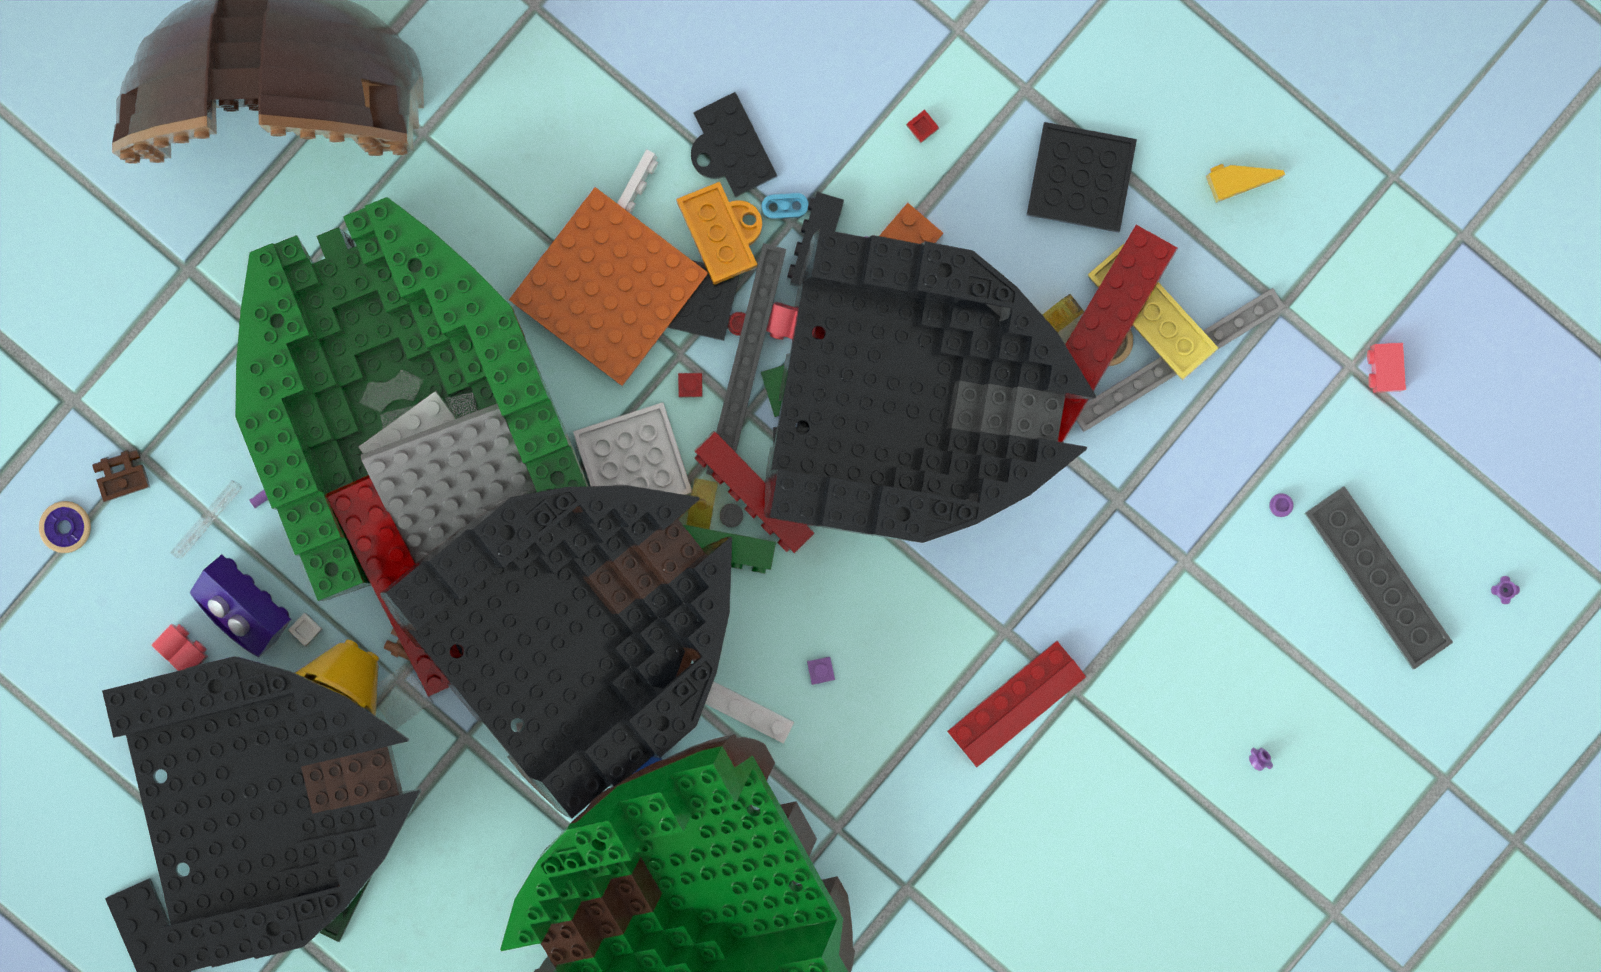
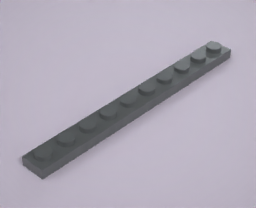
(750, 345)

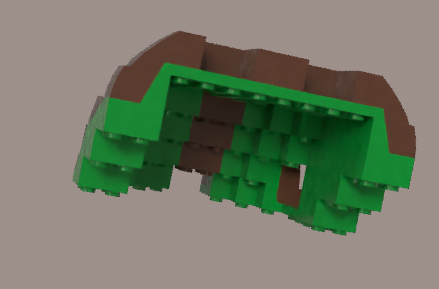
(686, 876)

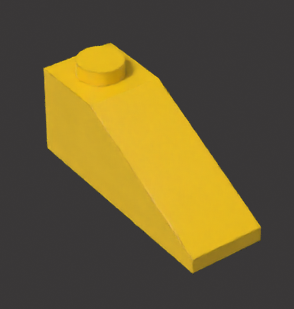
(1234, 179)

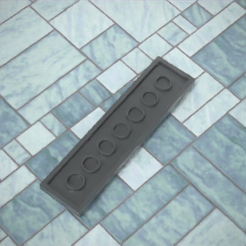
(1378, 577)

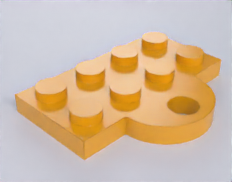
(720, 231)

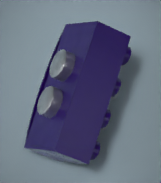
(239, 606)

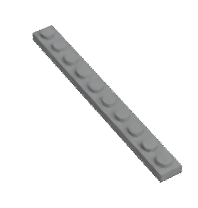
(1160, 372)

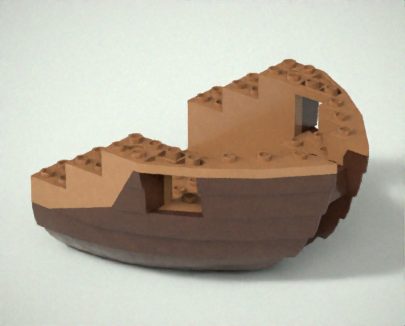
(294, 61)

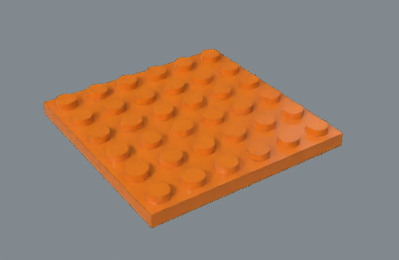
(608, 286)

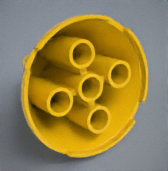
(348, 672)

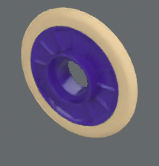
(50, 523)

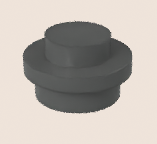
(731, 515)

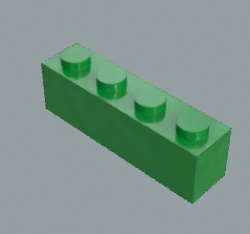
(745, 549)

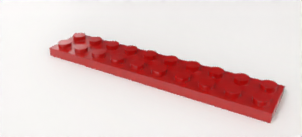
(1114, 312)
(384, 560)

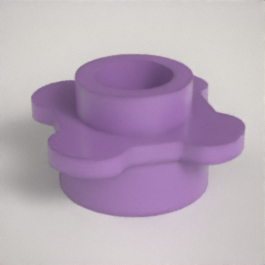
(1512, 590)
(1260, 759)

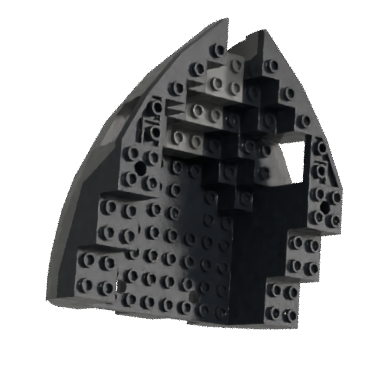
(921, 397)

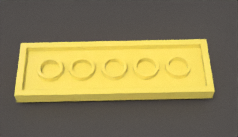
(1166, 327)

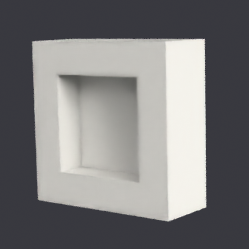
(305, 629)

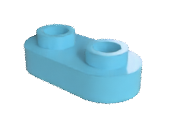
(784, 204)

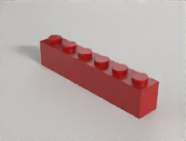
(748, 487)

